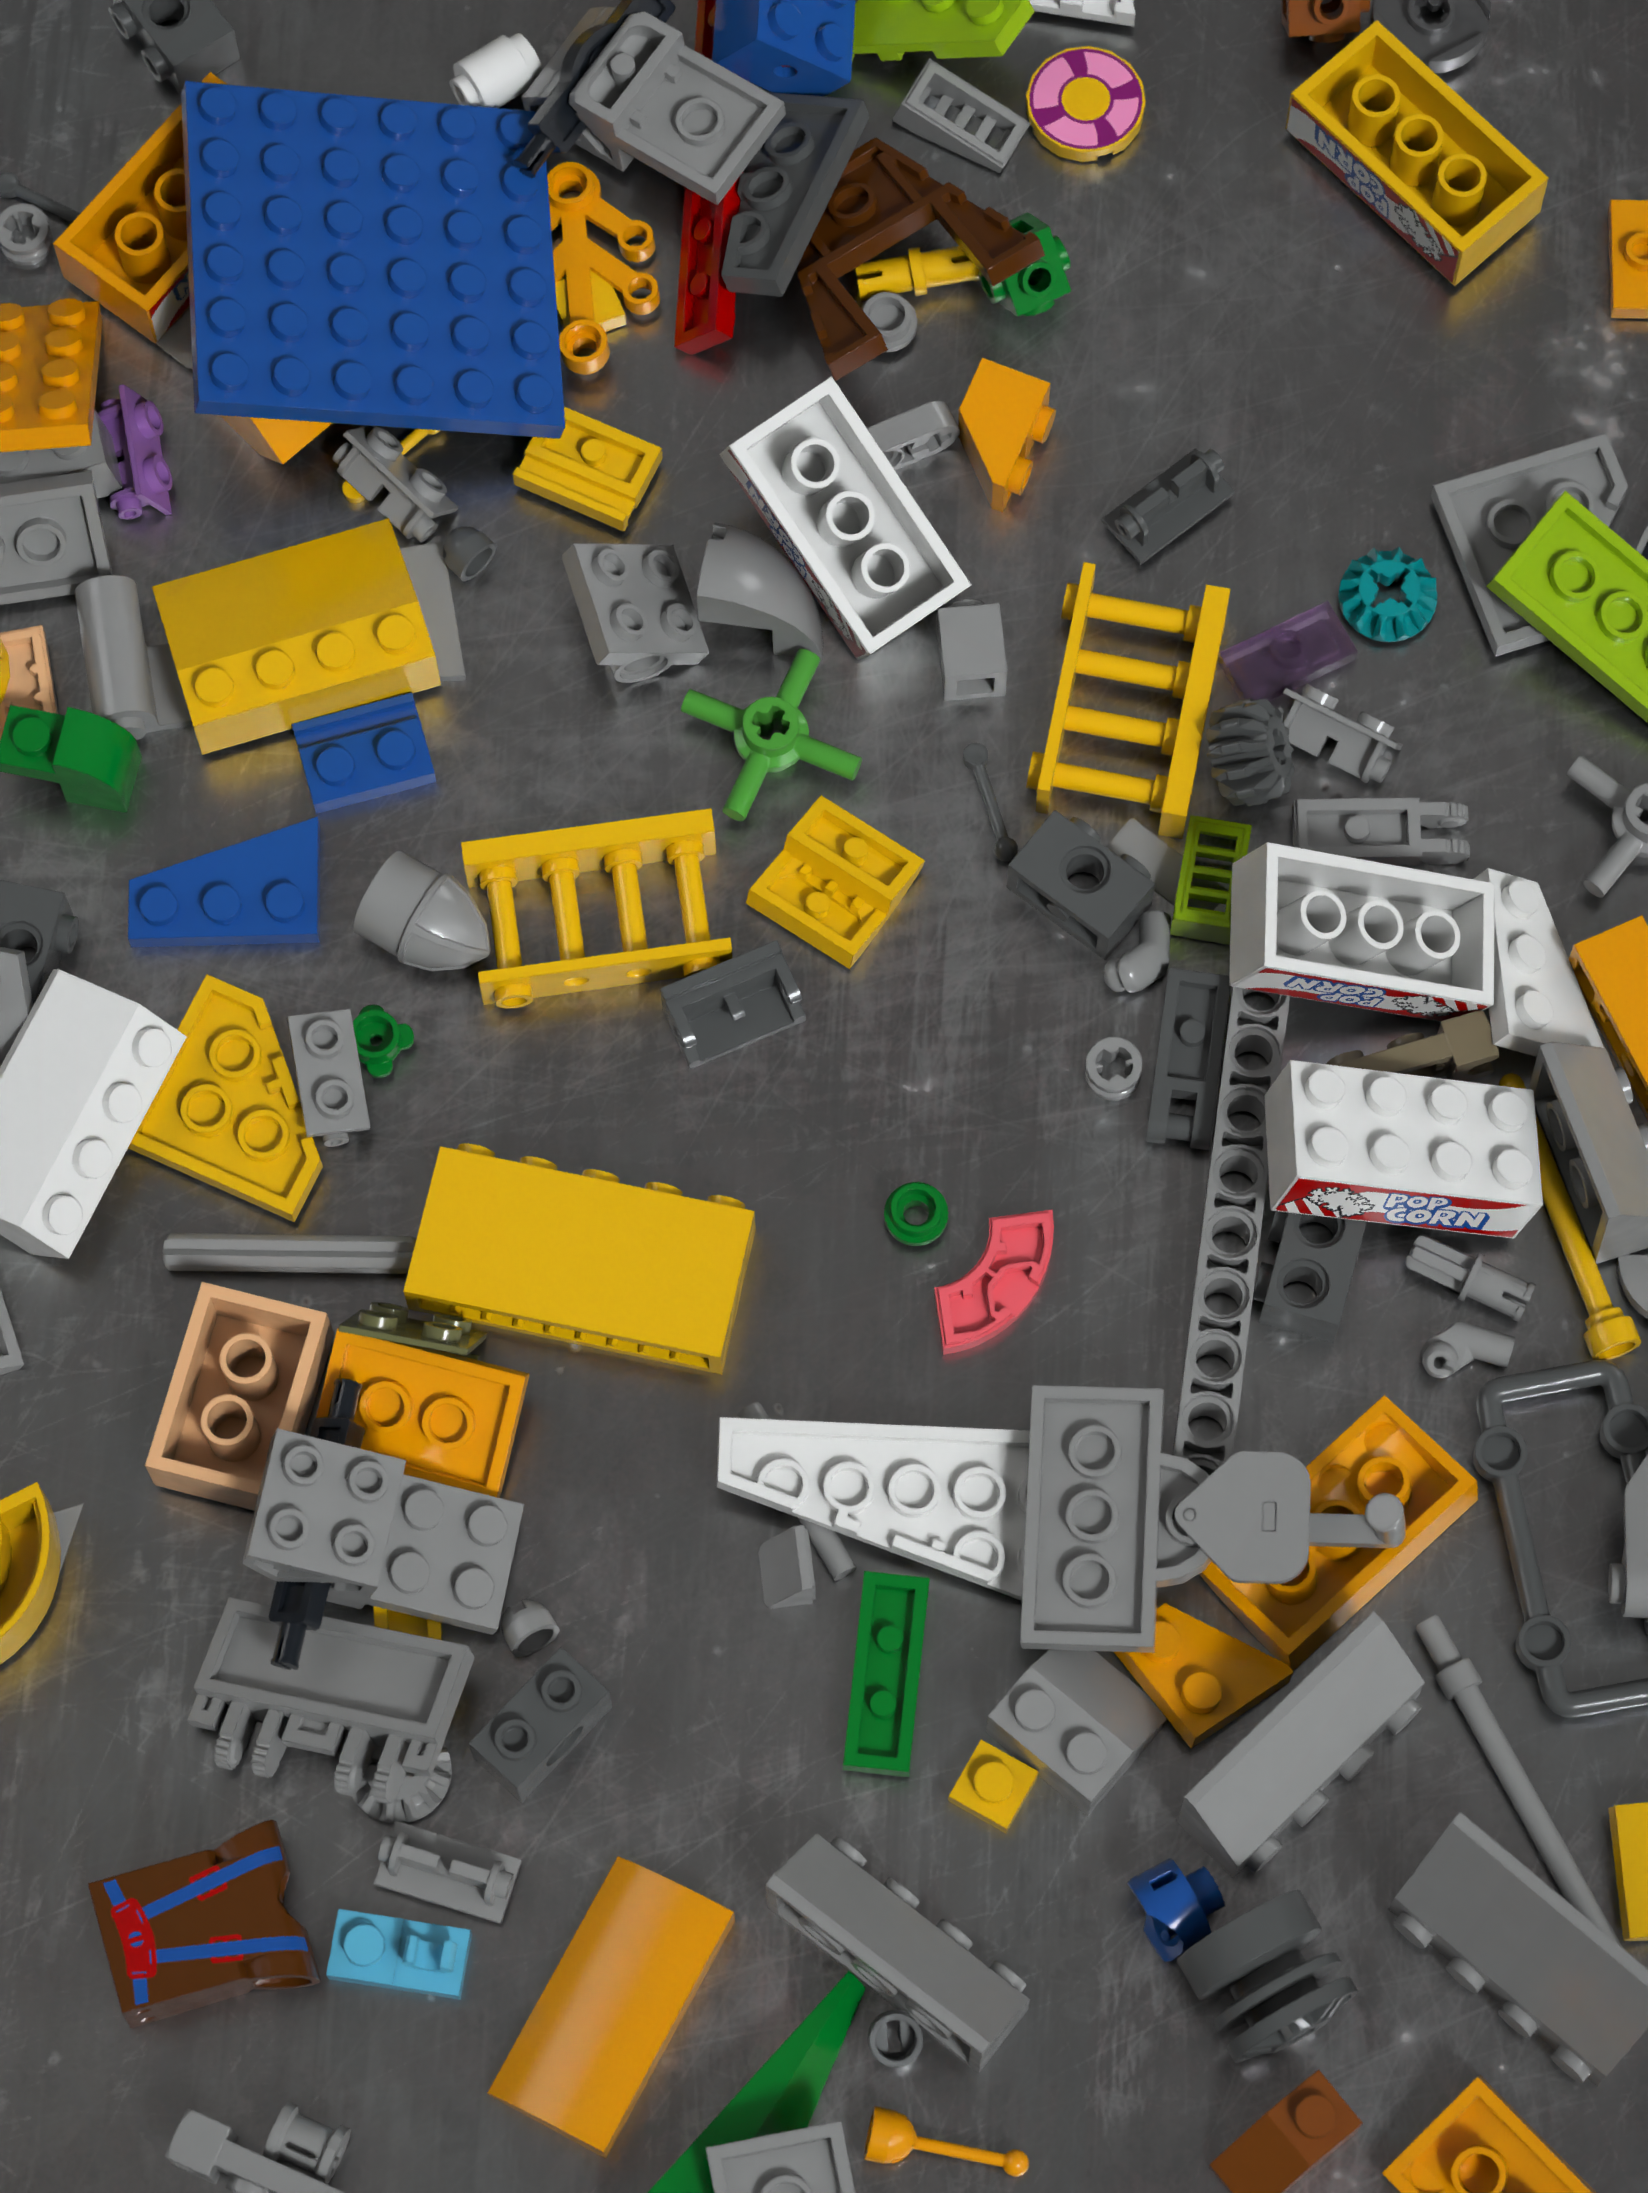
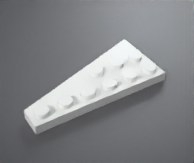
(912, 1490)

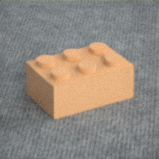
(237, 1379)

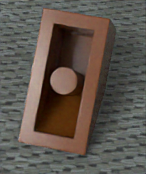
(1288, 2140)

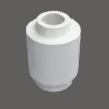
(496, 72)

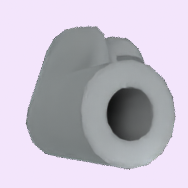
(1145, 961)
(1460, 1345)

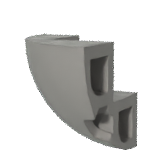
(757, 587)

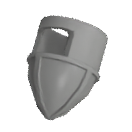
(422, 916)

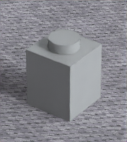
(971, 650)

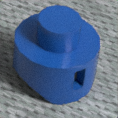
(1176, 1906)

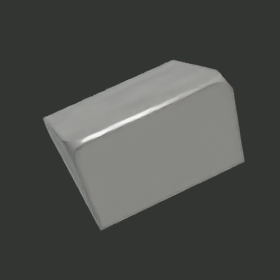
(787, 1569)

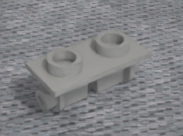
(378, 463)
(1359, 741)
(328, 1075)
(447, 1871)

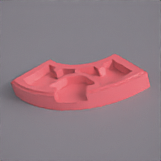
(1000, 1282)

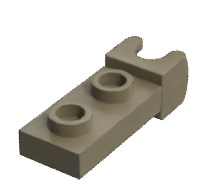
(1458, 1051)

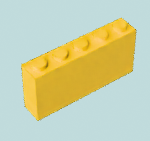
(581, 1257)

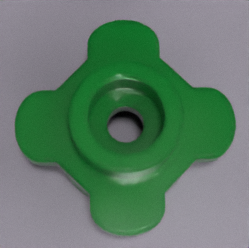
(395, 1037)

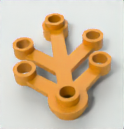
(579, 255)

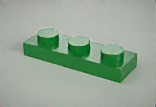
(886, 1674)

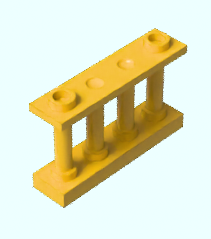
(1176, 737)
(559, 859)

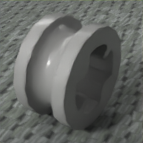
(33, 250)
(1109, 1050)

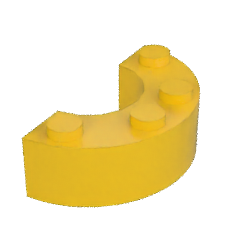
(27, 1565)

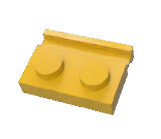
(590, 469)

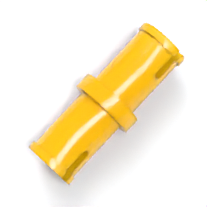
(915, 272)

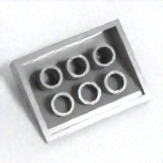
(1525, 1950)

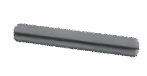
(288, 1253)

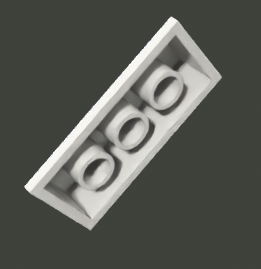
(72, 1106)

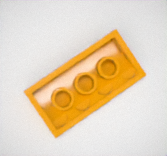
(1371, 1457)
(612, 2005)
(1482, 2148)

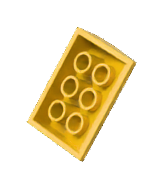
(296, 635)

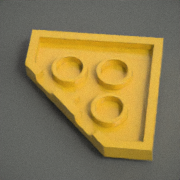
(232, 1106)

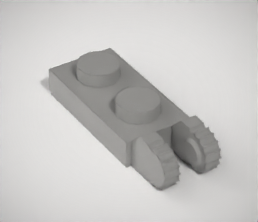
(1380, 829)

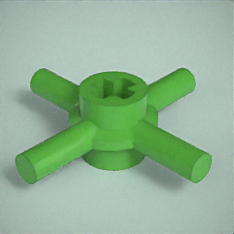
(783, 748)

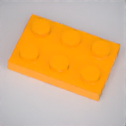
(432, 1408)

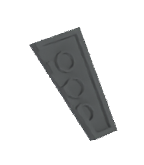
(789, 190)

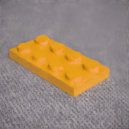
(48, 374)

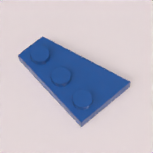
(235, 895)

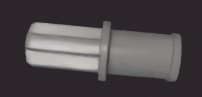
(1469, 1276)

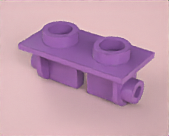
(135, 434)

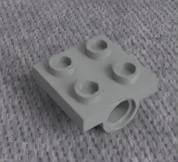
(635, 608)

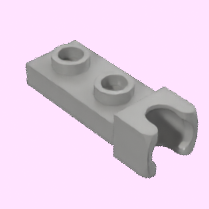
(209, 2149)

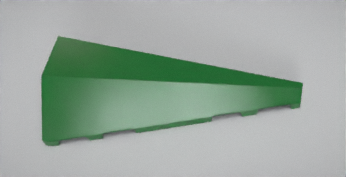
(779, 2094)

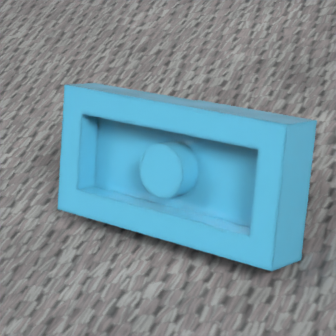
(399, 1954)

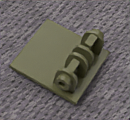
(392, 1323)

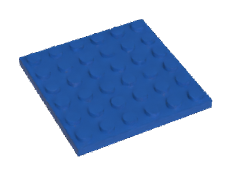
(368, 263)

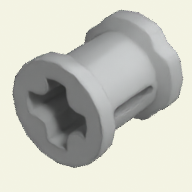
(306, 2143)

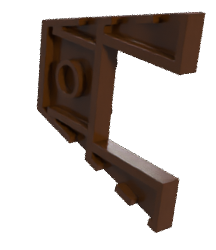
(873, 208)

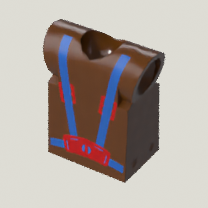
(203, 1928)

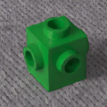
(1040, 283)

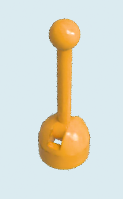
(893, 2138)

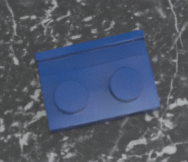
(364, 753)

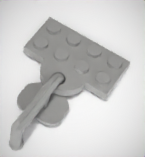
(1107, 1510)

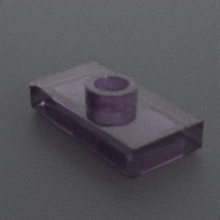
(1288, 654)

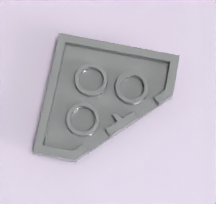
(1499, 506)

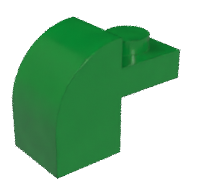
(79, 750)

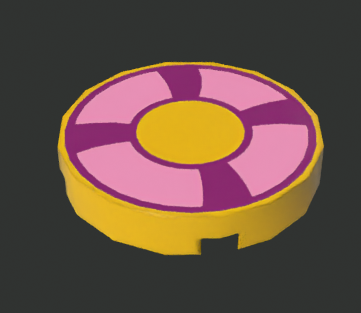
(1085, 103)

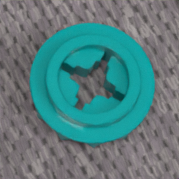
(1390, 619)

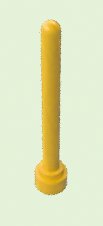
(1608, 1331)

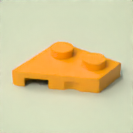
(1202, 1674)

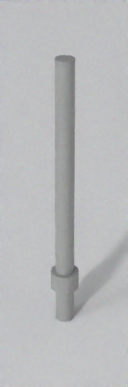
(1460, 1682)

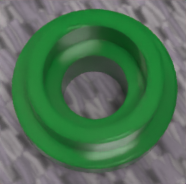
(916, 1195)

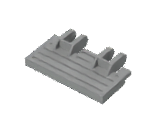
(350, 1677)

